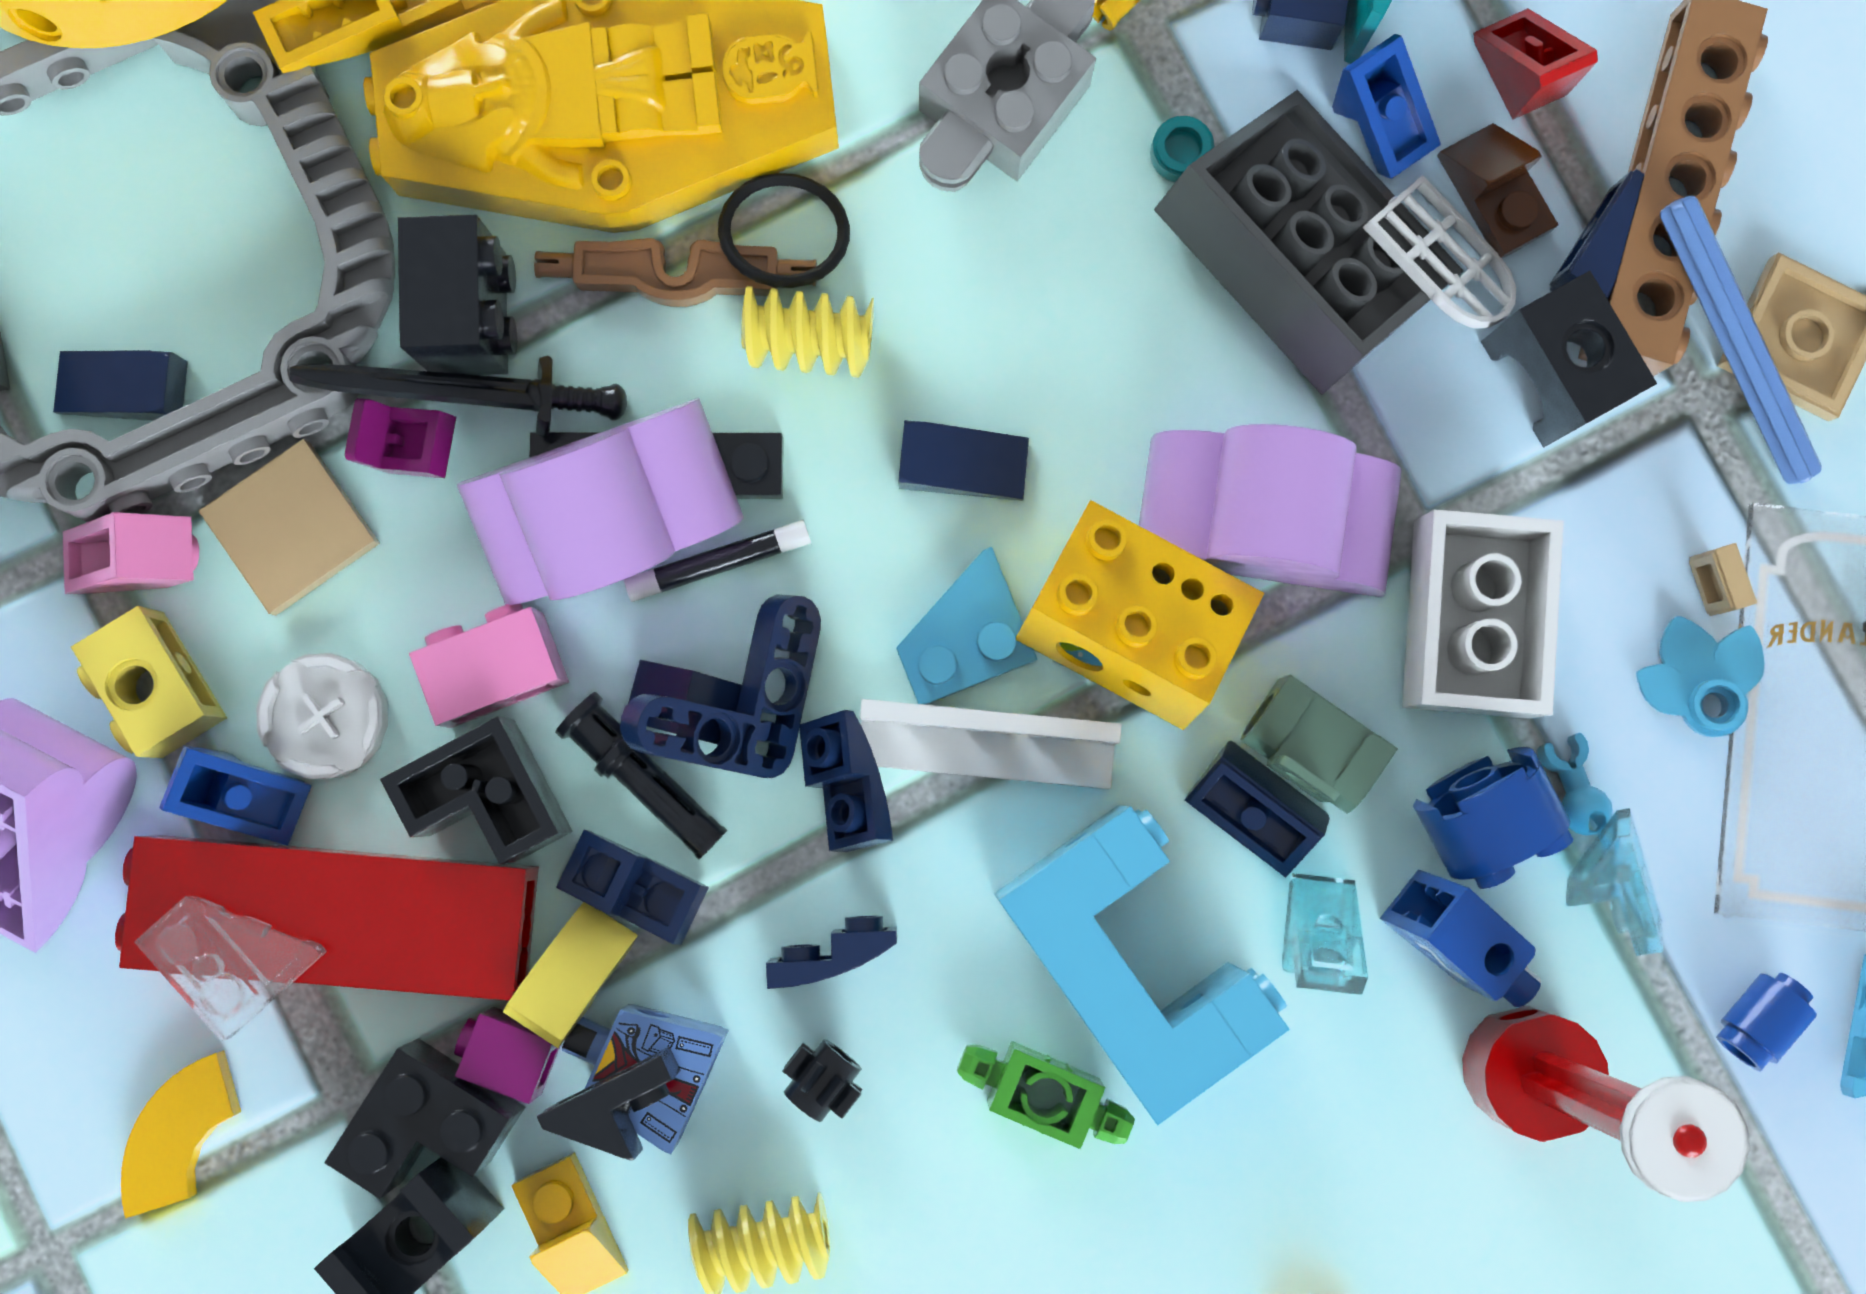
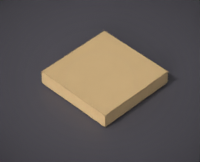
(1811, 332)
(289, 527)

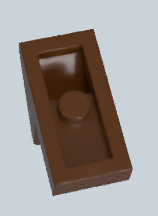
(1497, 188)

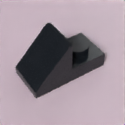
(598, 1113)

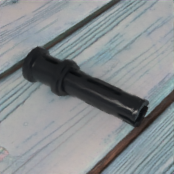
(603, 742)

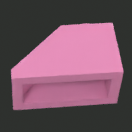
(129, 553)

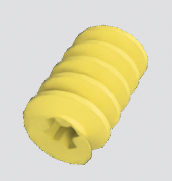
(806, 332)
(760, 1246)

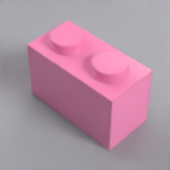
(488, 665)

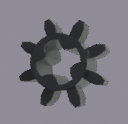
(822, 1080)

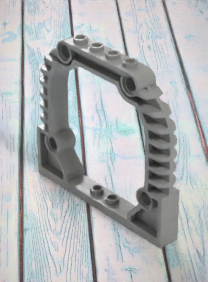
(353, 297)

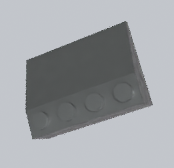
(1283, 232)

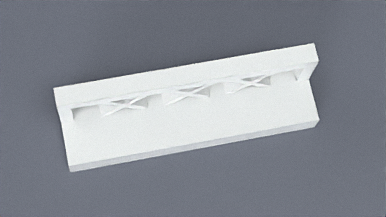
(990, 743)

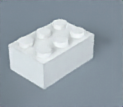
(1483, 614)

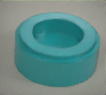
(1179, 144)

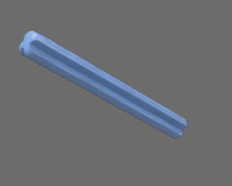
(1740, 339)

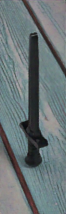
(479, 390)

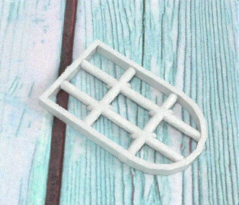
(1438, 232)

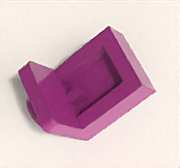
(400, 439)

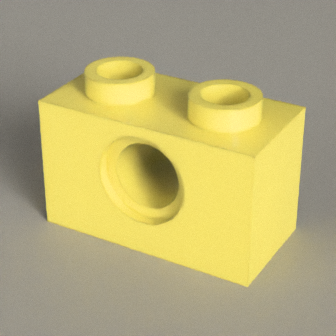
(180, 698)

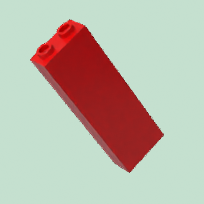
(376, 914)

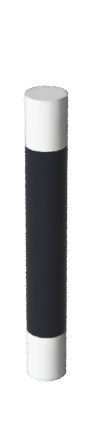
(717, 561)

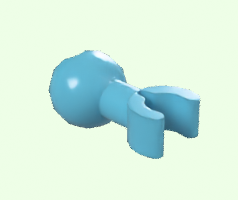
(1581, 798)

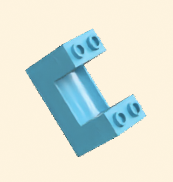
(1160, 1054)

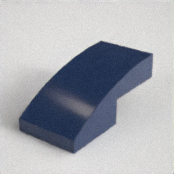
(632, 887)

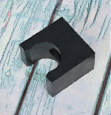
(1568, 392)
(387, 1257)

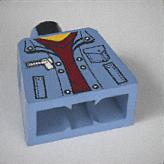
(637, 1035)

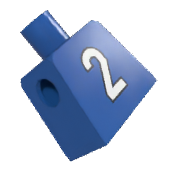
(1464, 938)

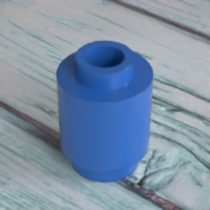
(1767, 1020)

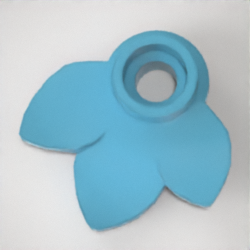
(1700, 666)

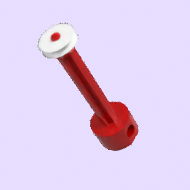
(1554, 1082)

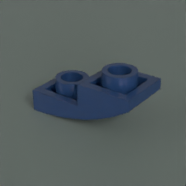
(844, 766)
(850, 948)

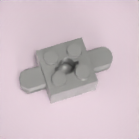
(1003, 88)

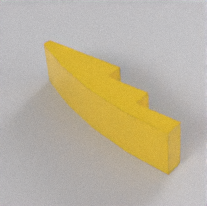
(335, 30)

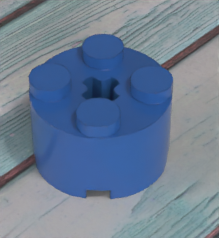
(1494, 817)

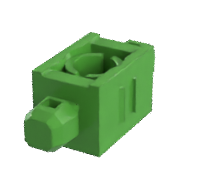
(1107, 1120)

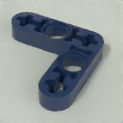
(741, 728)

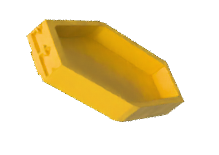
(601, 106)

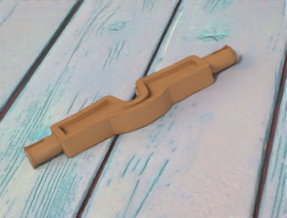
(641, 266)

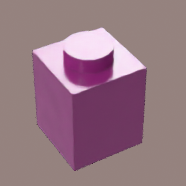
(504, 1056)

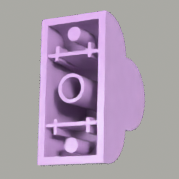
(1275, 504)
(602, 506)
(56, 812)

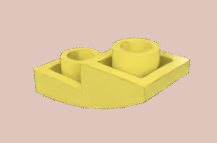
(570, 974)

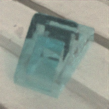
(1617, 873)
(1324, 935)

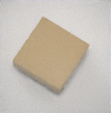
(1722, 580)

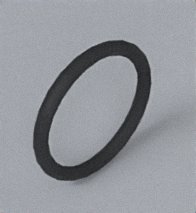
(767, 278)

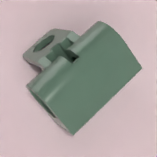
(1317, 744)

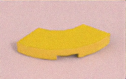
(171, 1132)

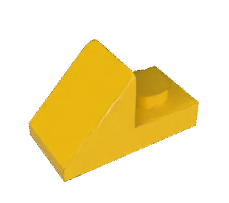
(571, 1232)

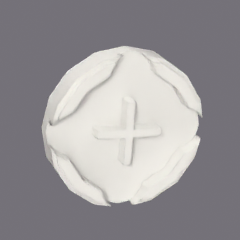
(322, 716)

